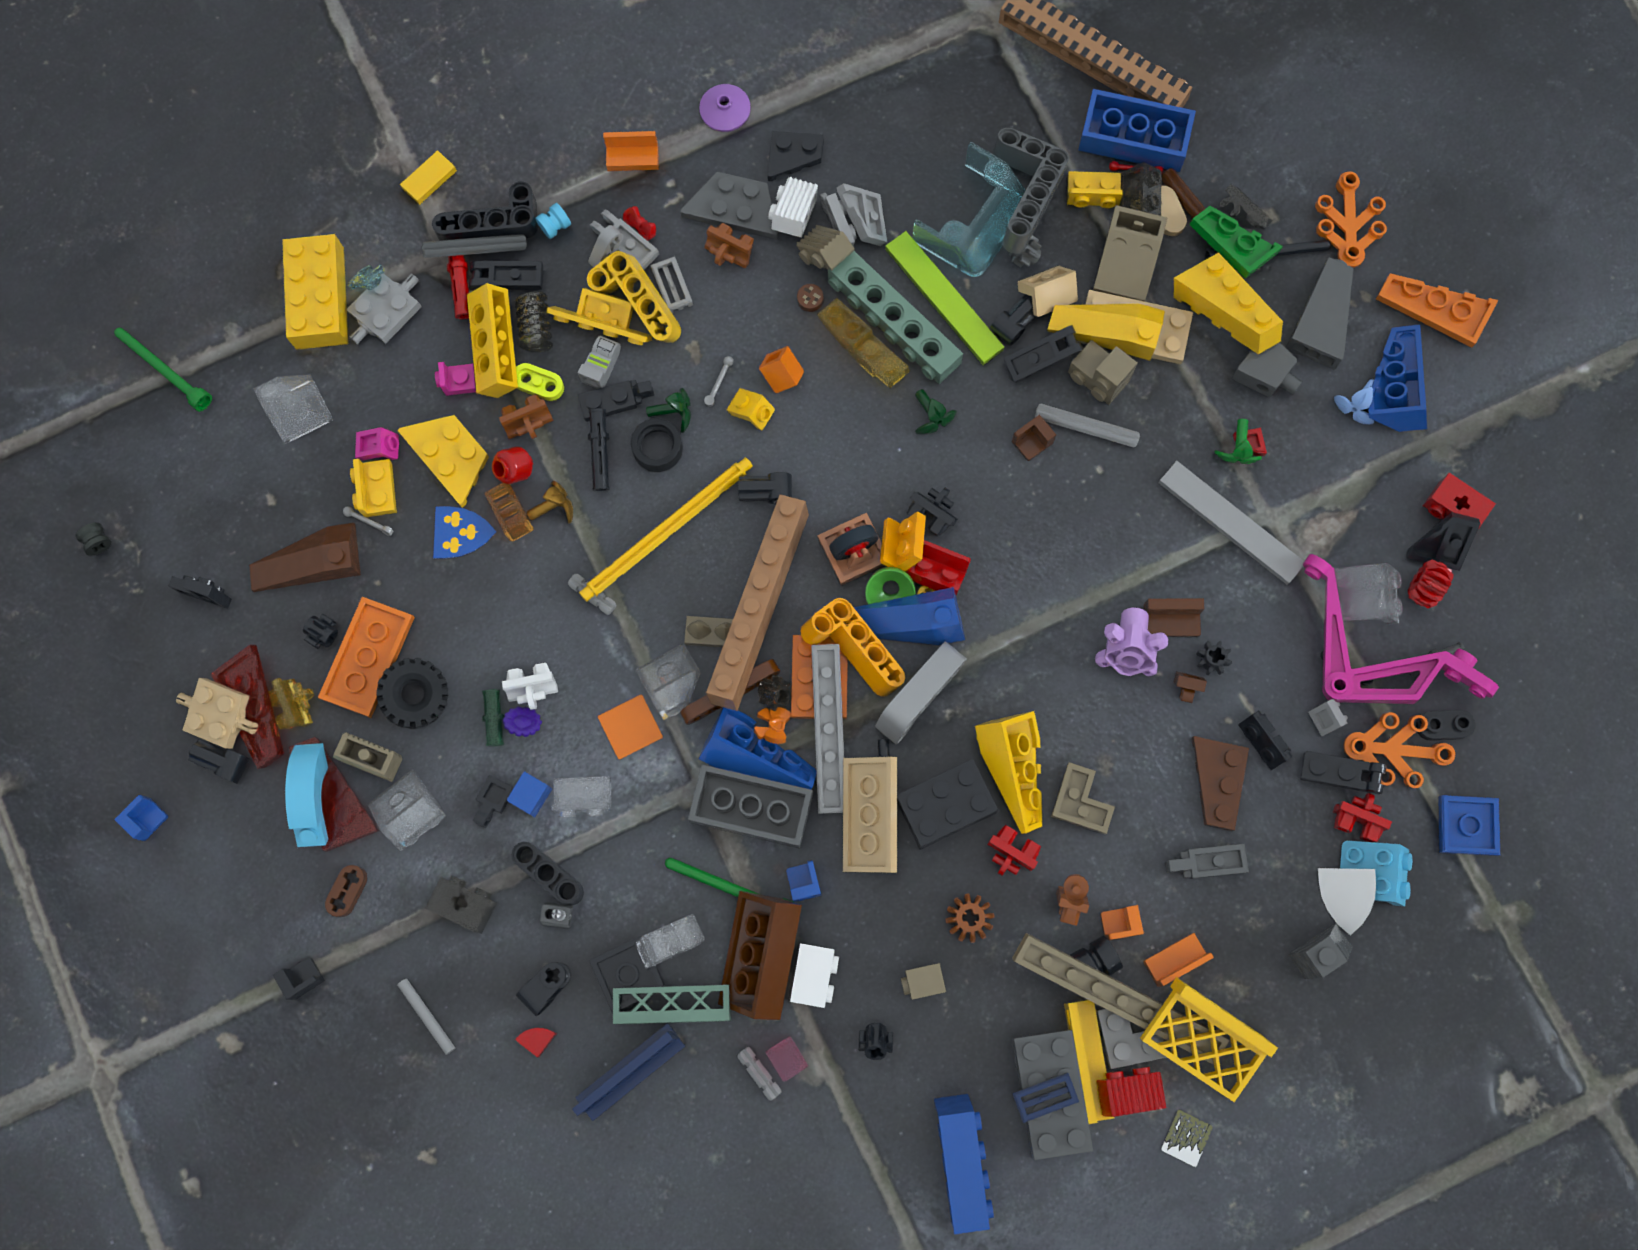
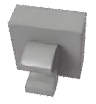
(1328, 717)

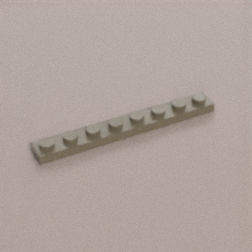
(1105, 991)

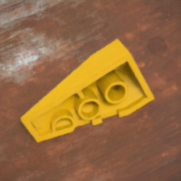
(1127, 326)
(1010, 755)

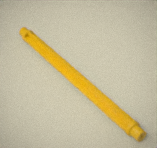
(665, 529)

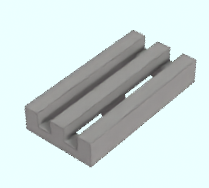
(678, 304)

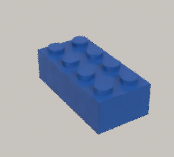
(1136, 130)

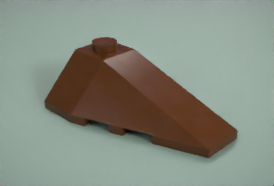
(316, 558)

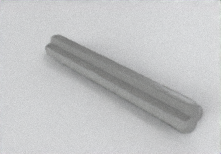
(1088, 425)

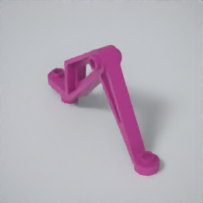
(1338, 669)

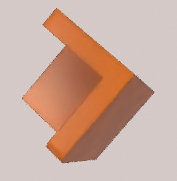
(781, 369)
(1122, 923)

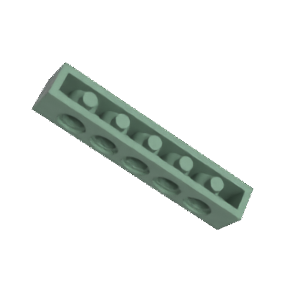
(910, 319)

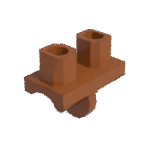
(728, 248)
(525, 419)
(1073, 898)

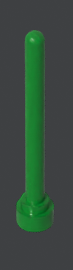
(197, 397)
(705, 877)

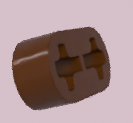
(340, 887)

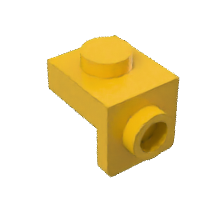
(751, 407)

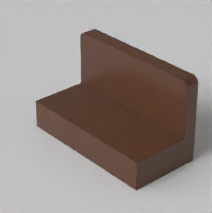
(1175, 616)

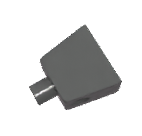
(1268, 371)

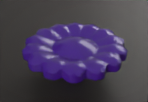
(522, 721)

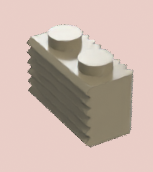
(824, 247)
(368, 756)

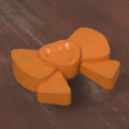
(775, 731)

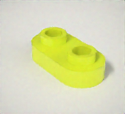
(539, 382)

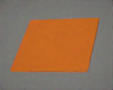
(630, 727)

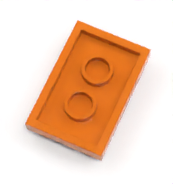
(802, 679)

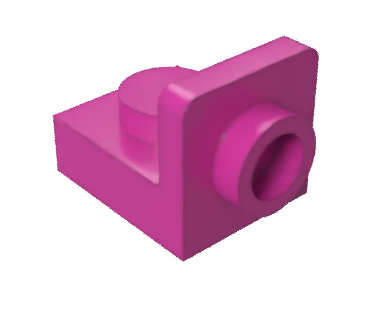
(455, 379)
(376, 443)

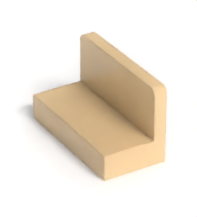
(1050, 288)

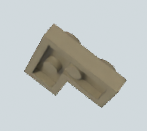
(1075, 806)

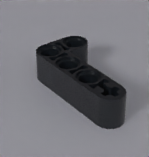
(447, 224)

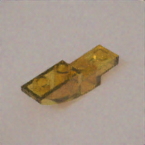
(862, 344)

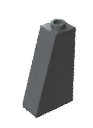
(1324, 320)

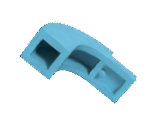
(303, 794)

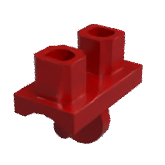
(1349, 814)
(1025, 857)

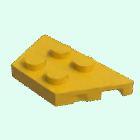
(448, 453)

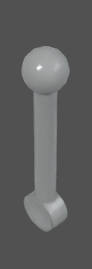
(709, 399)
(348, 511)

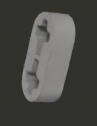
(606, 244)

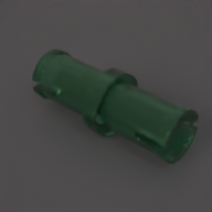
(493, 717)

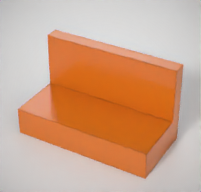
(631, 151)
(1176, 960)

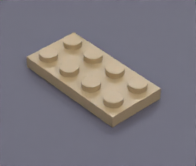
(1174, 331)
(870, 814)

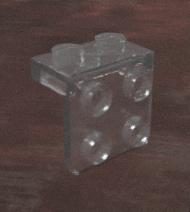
(1369, 593)

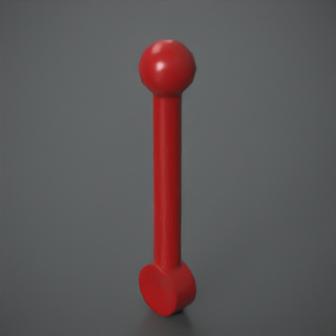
(1114, 165)

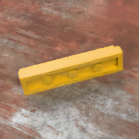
(1083, 1022)

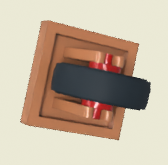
(852, 548)

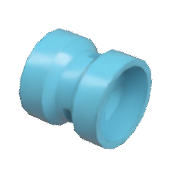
(553, 220)

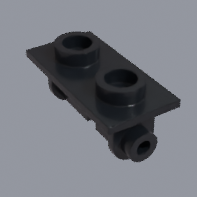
(1257, 731)

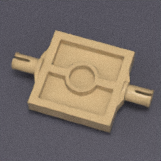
(216, 713)

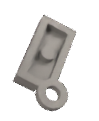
(836, 212)

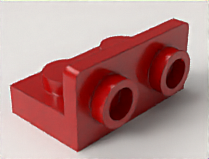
(939, 568)

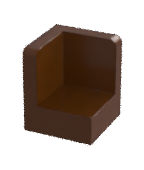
(1033, 438)

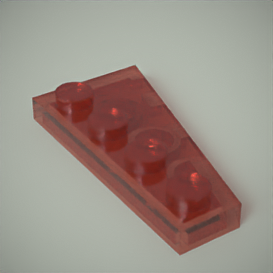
(342, 811)

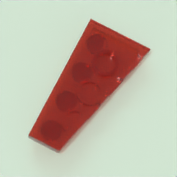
(246, 675)

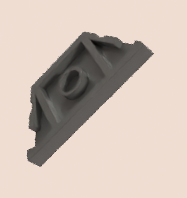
(735, 202)

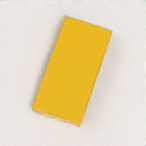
(428, 177)

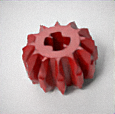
(1430, 584)

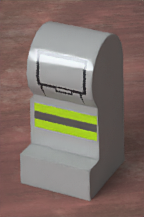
(599, 362)

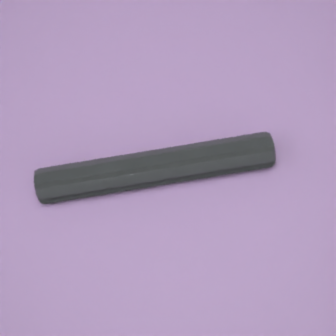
(473, 245)

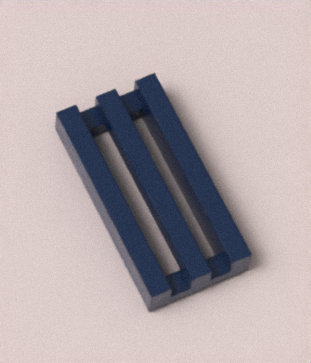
(1042, 1085)

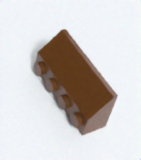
(760, 955)

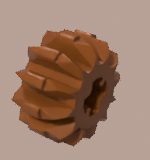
(975, 910)

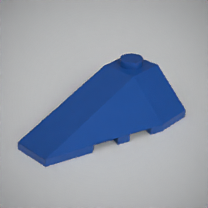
(916, 618)

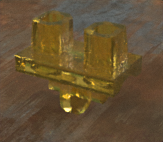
(293, 702)

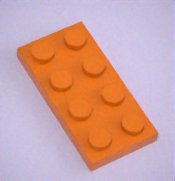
(364, 654)

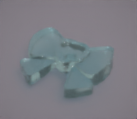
(365, 279)

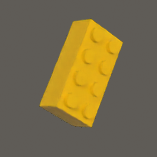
(315, 291)

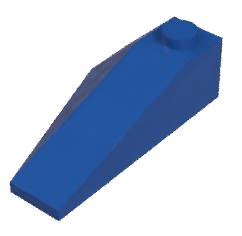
(1399, 382)
(737, 749)

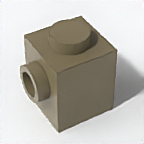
(923, 981)

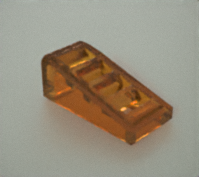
(515, 526)

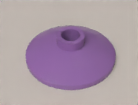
(724, 117)

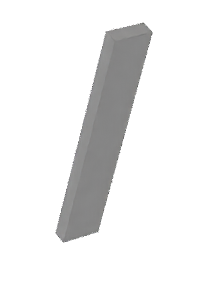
(1232, 522)
(828, 727)

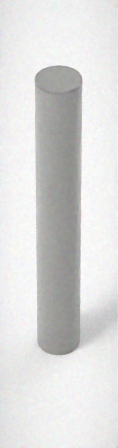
(426, 1016)

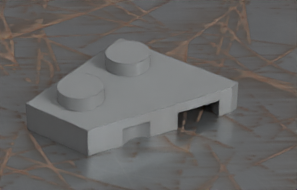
(865, 213)

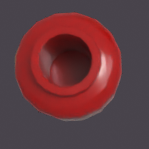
(512, 465)

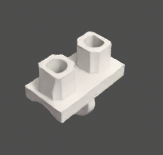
(530, 687)

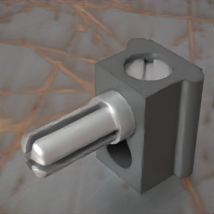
(561, 918)

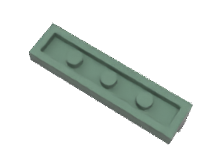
(671, 1016)

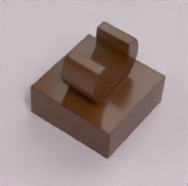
(1188, 685)

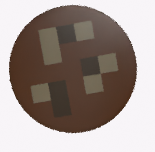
(810, 297)

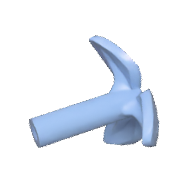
(1360, 401)

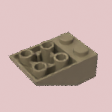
(1130, 253)

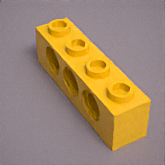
(492, 341)

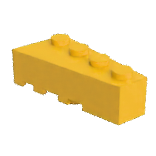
(1229, 302)

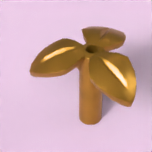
(554, 497)

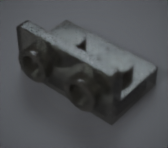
(1142, 188)

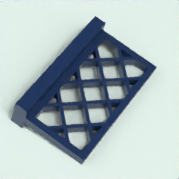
(629, 1073)

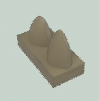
(706, 631)

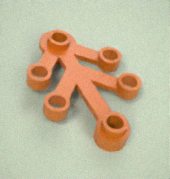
(1349, 223)
(1394, 750)

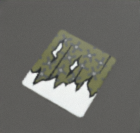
(1187, 1138)

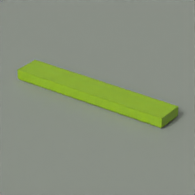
(944, 298)

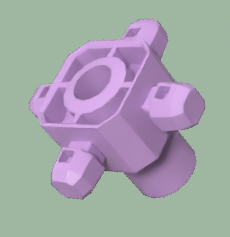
(1131, 646)

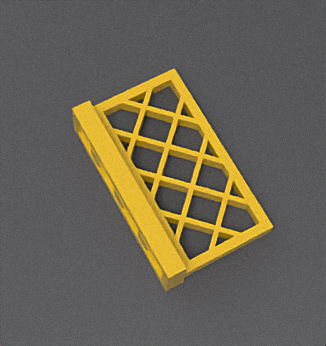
(1227, 1025)

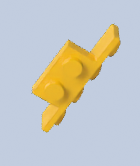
(602, 312)

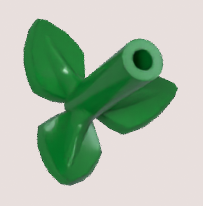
(1243, 450)

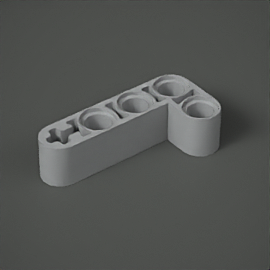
(919, 692)

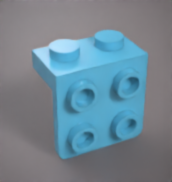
(1390, 866)

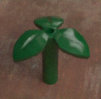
(675, 403)
(936, 413)

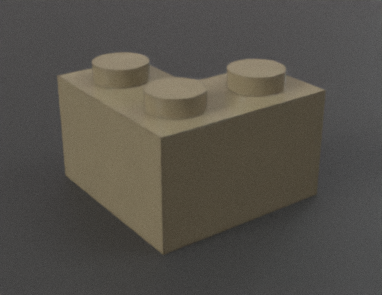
(1102, 372)

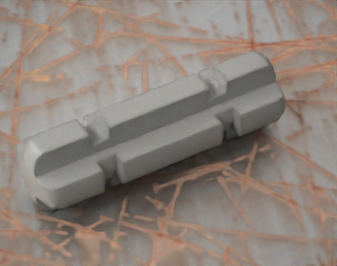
(605, 604)
(759, 1073)

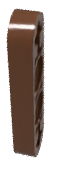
(703, 706)

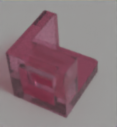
(787, 1058)

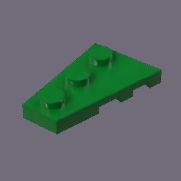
(1237, 246)

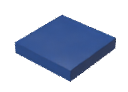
(1469, 825)

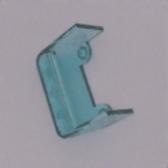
(976, 245)

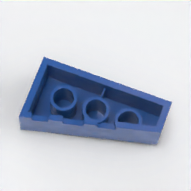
(962, 1164)

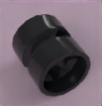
(1100, 956)

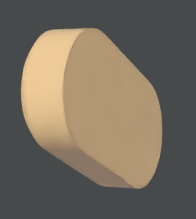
(1173, 211)

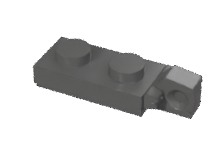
(1210, 862)

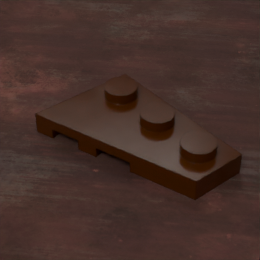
(1221, 780)

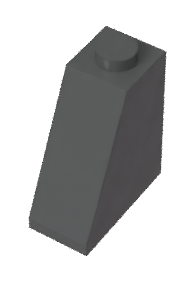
(1322, 953)

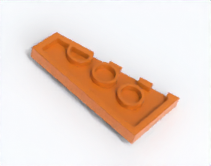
(1444, 310)

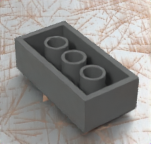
(750, 806)
(1040, 1059)

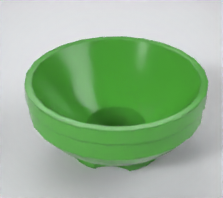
(874, 587)

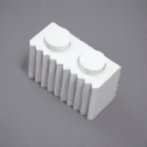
(793, 206)

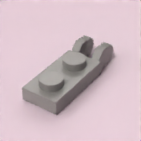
(632, 241)

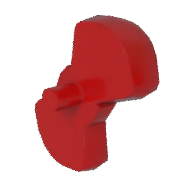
(633, 218)

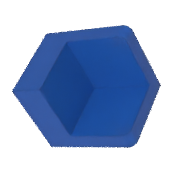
(529, 794)
(141, 818)
(803, 882)

